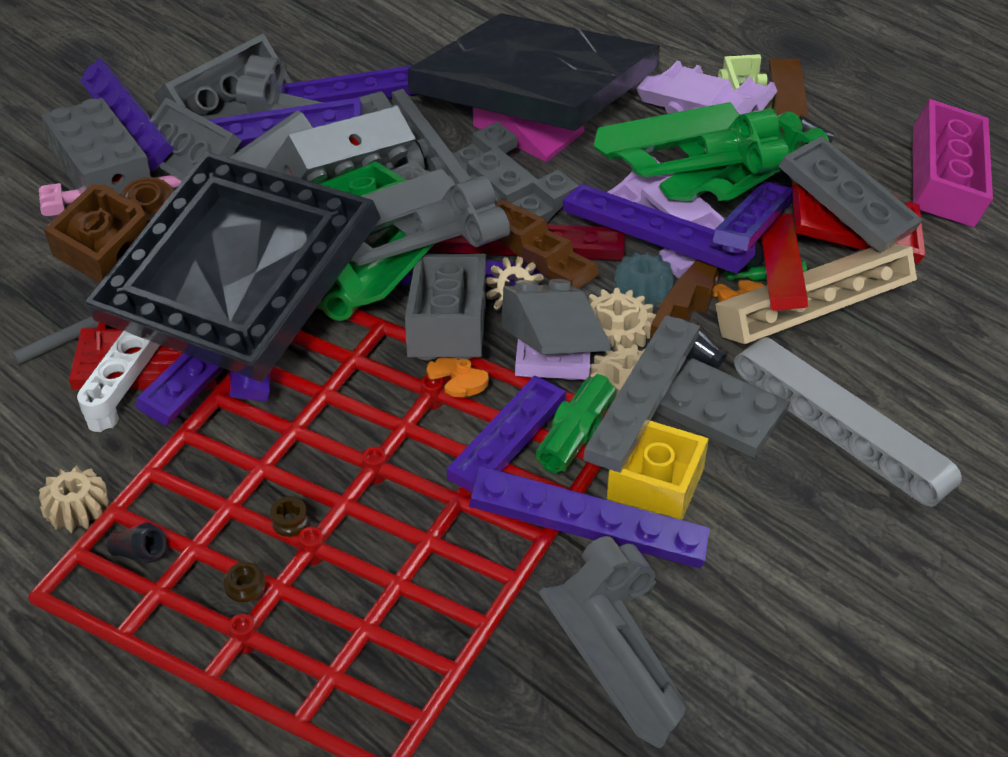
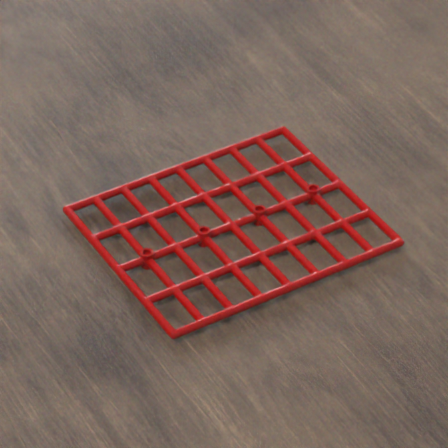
(312, 545)

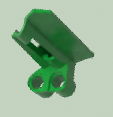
(707, 134)
(692, 184)
(369, 281)

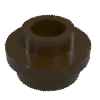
(241, 574)

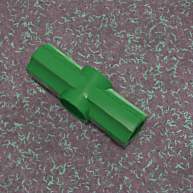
(575, 423)

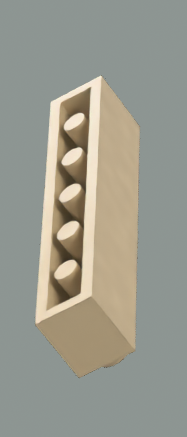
(827, 287)

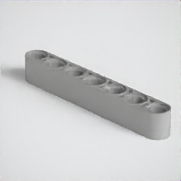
(850, 422)

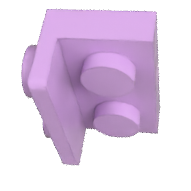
(561, 365)

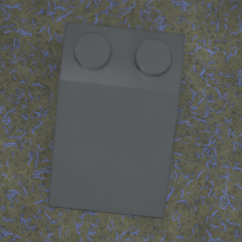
(552, 318)

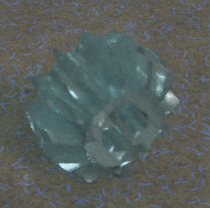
(645, 277)

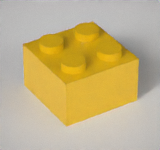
(660, 471)

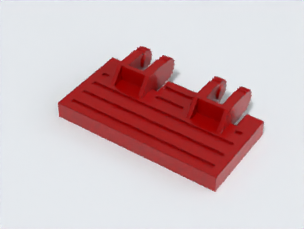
(819, 222)
(95, 344)

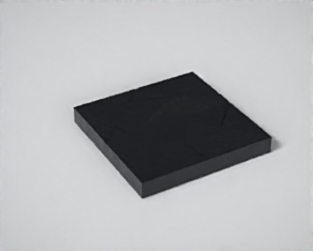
(534, 70)
(233, 264)

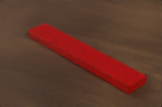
(784, 265)

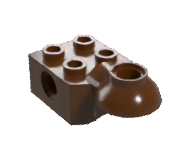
(104, 224)

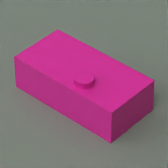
(952, 163)

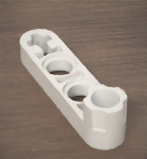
(101, 395)

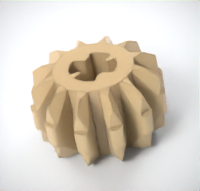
(510, 273)
(73, 499)

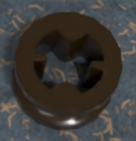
(286, 506)

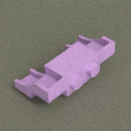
(690, 89)
(647, 192)

